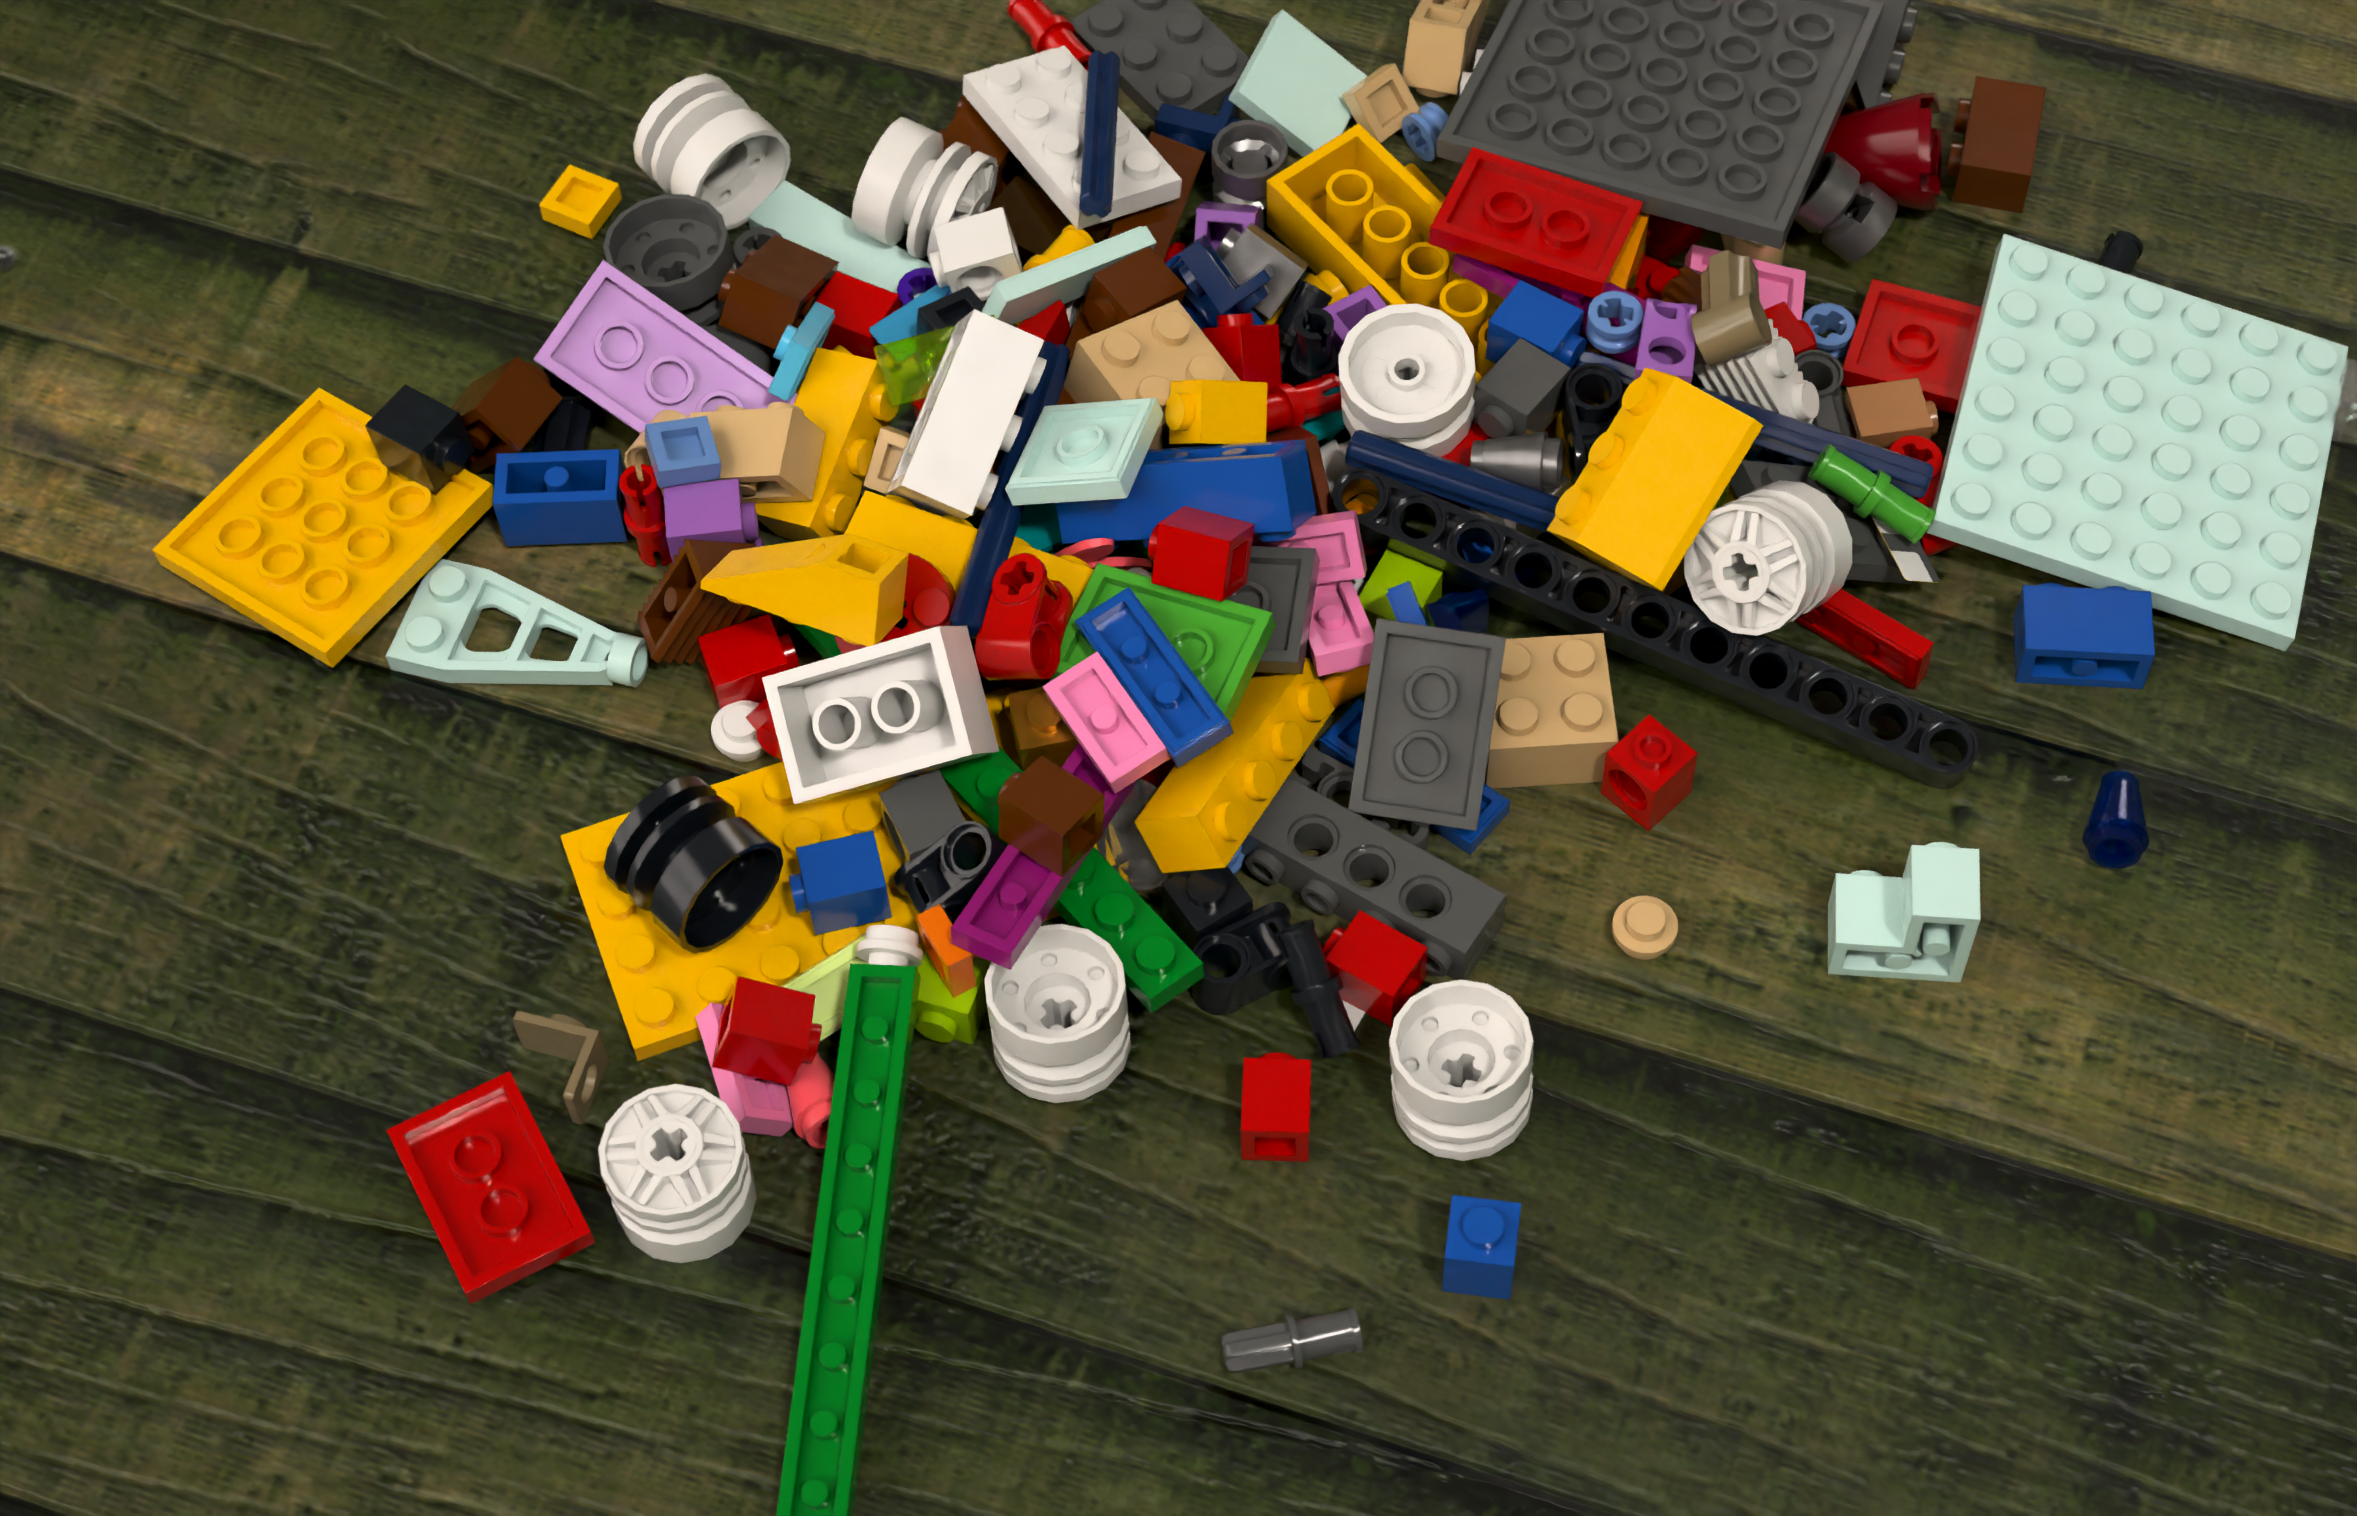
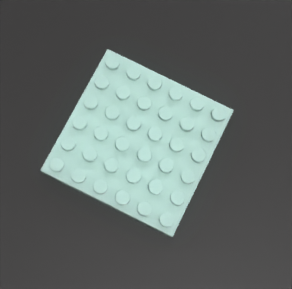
(2141, 441)

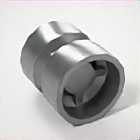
(1243, 161)
(1846, 212)

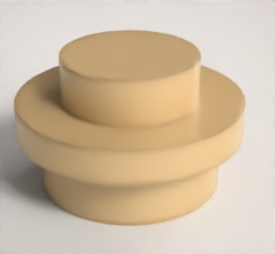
(1644, 927)

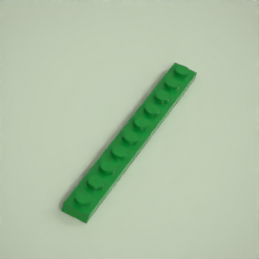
(1096, 898)
(849, 1243)

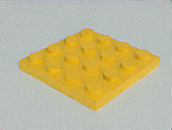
(320, 531)

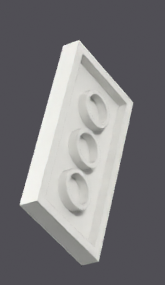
(1040, 116)

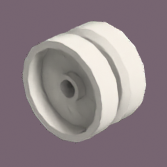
(1409, 378)

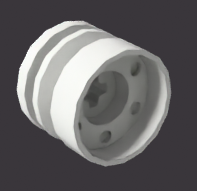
(711, 147)
(917, 186)
(1798, 554)
(1060, 1015)
(1461, 1069)
(685, 1203)

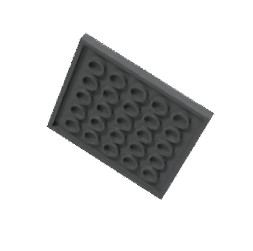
(1670, 102)

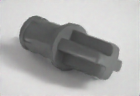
(1292, 1341)

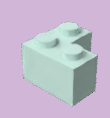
(1909, 923)

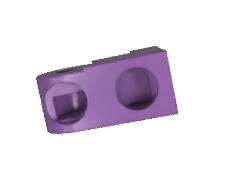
(1667, 339)

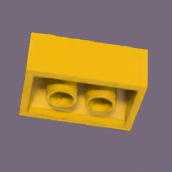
(1653, 478)

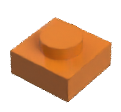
(950, 962)

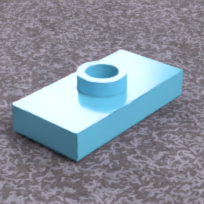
(798, 348)

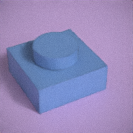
(682, 451)

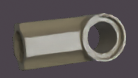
(1731, 311)

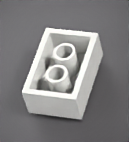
(968, 417)
(880, 714)

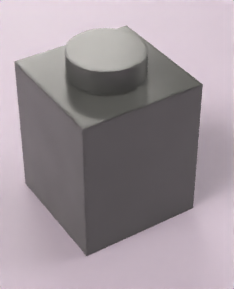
(1520, 392)

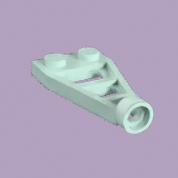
(445, 613)

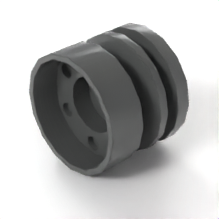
(674, 251)

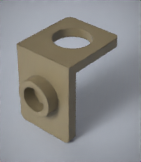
(569, 1040)

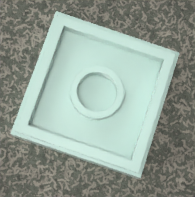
(1297, 85)
(1085, 452)

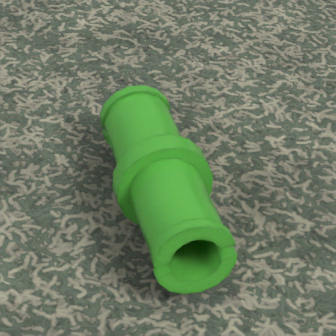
(1872, 494)

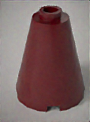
(1895, 148)

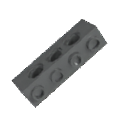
(1358, 850)

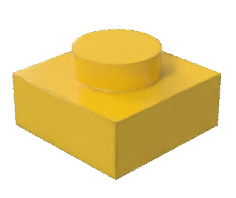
(580, 201)

